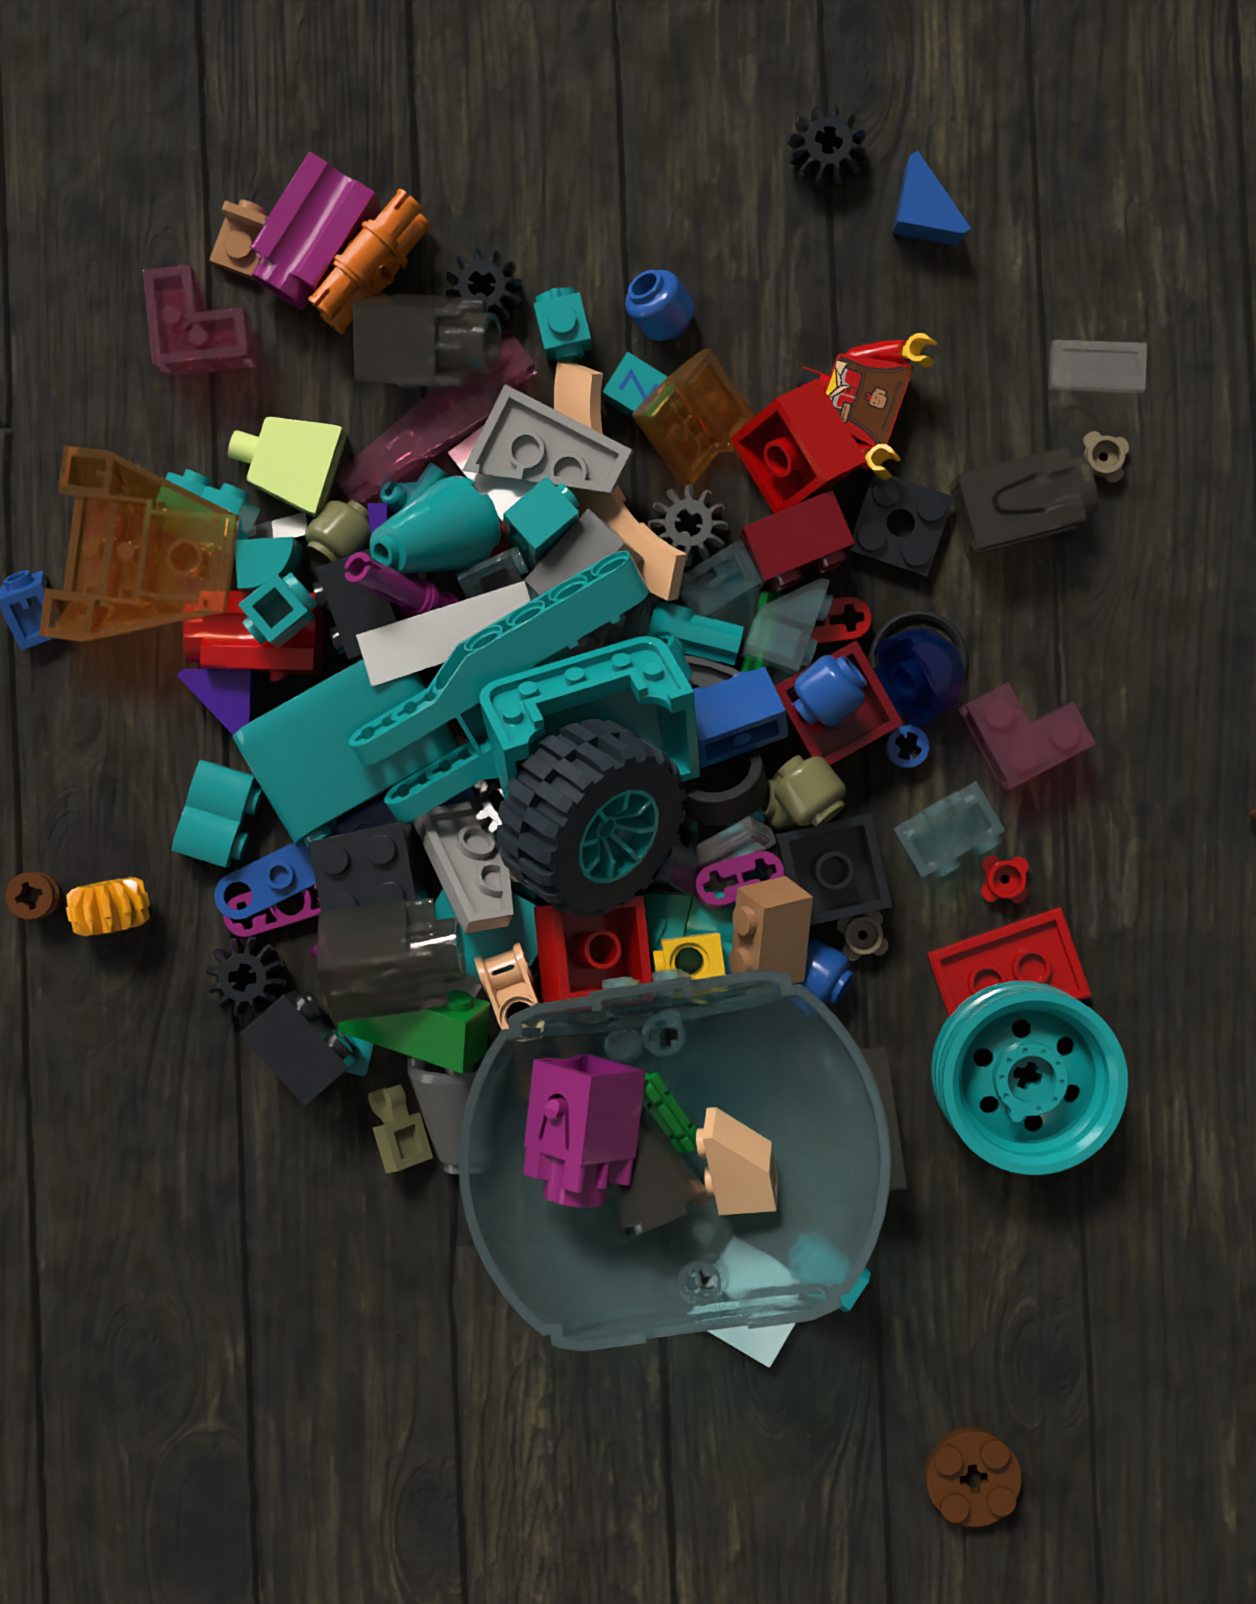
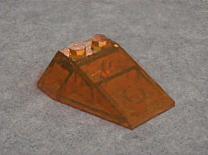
(136, 551)

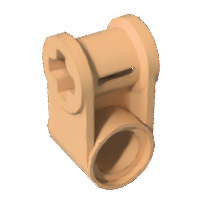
(510, 985)

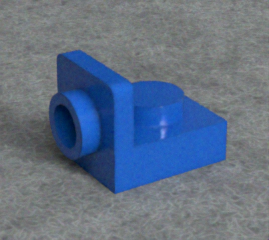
(22, 606)

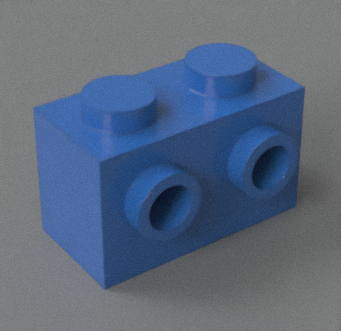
(738, 716)

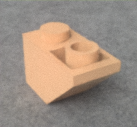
(739, 1167)

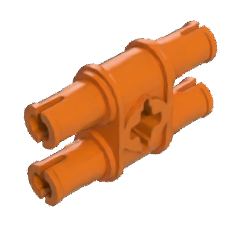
(370, 260)

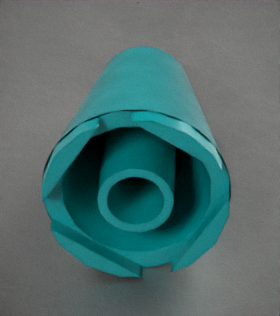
(439, 530)

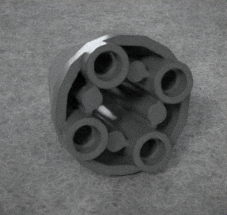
(442, 1103)

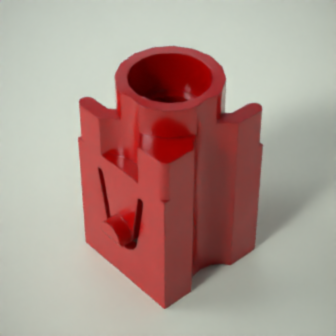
(226, 644)

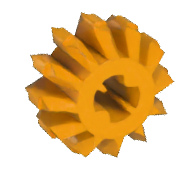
(108, 906)

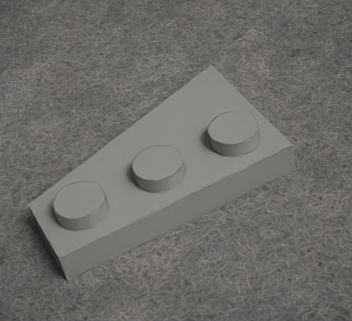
(467, 866)

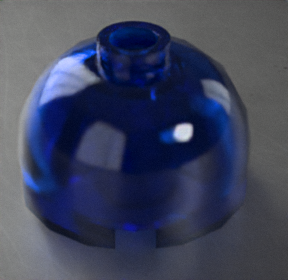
(920, 674)

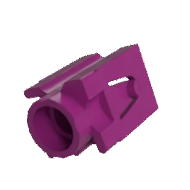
(308, 229)
(582, 1127)

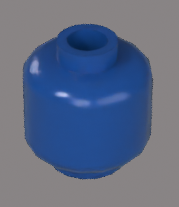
(659, 304)
(829, 691)
(826, 972)

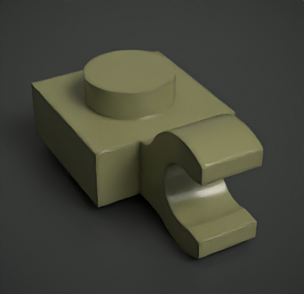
(401, 1136)

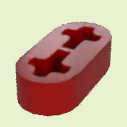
(838, 632)

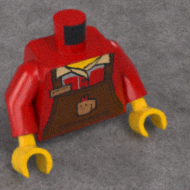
(869, 390)

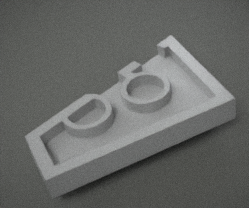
(535, 441)

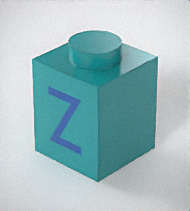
(631, 385)

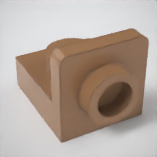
(236, 236)

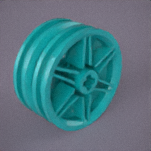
(1068, 1129)

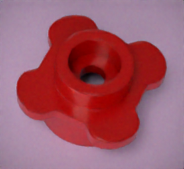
(1014, 869)

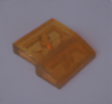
(693, 416)

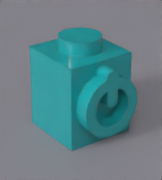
(562, 324)
(278, 609)

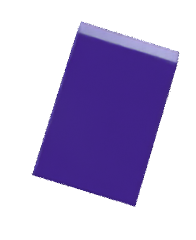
(226, 693)

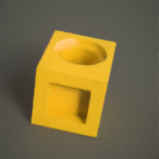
(708, 946)

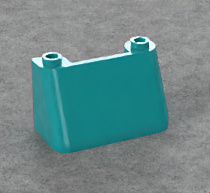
(623, 683)
(305, 753)

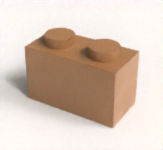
(771, 928)

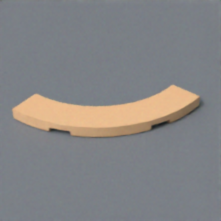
(662, 567)

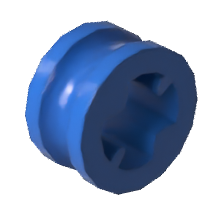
(921, 743)

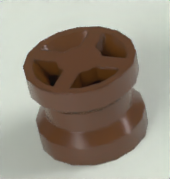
(44, 893)

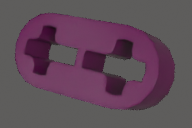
(734, 870)

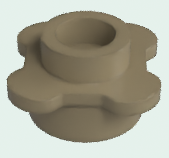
(1114, 449)
(873, 943)

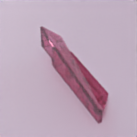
(433, 425)

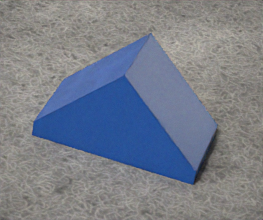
(926, 208)

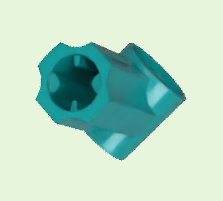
(698, 634)

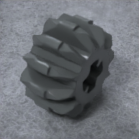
(692, 510)

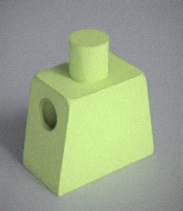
(292, 460)

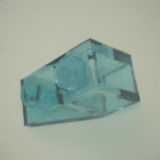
(784, 628)

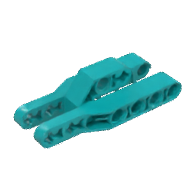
(515, 643)

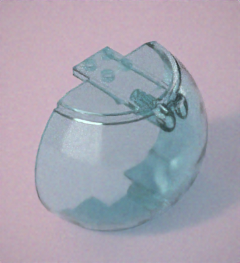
(741, 1046)

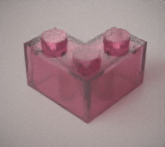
(186, 336)
(1018, 747)

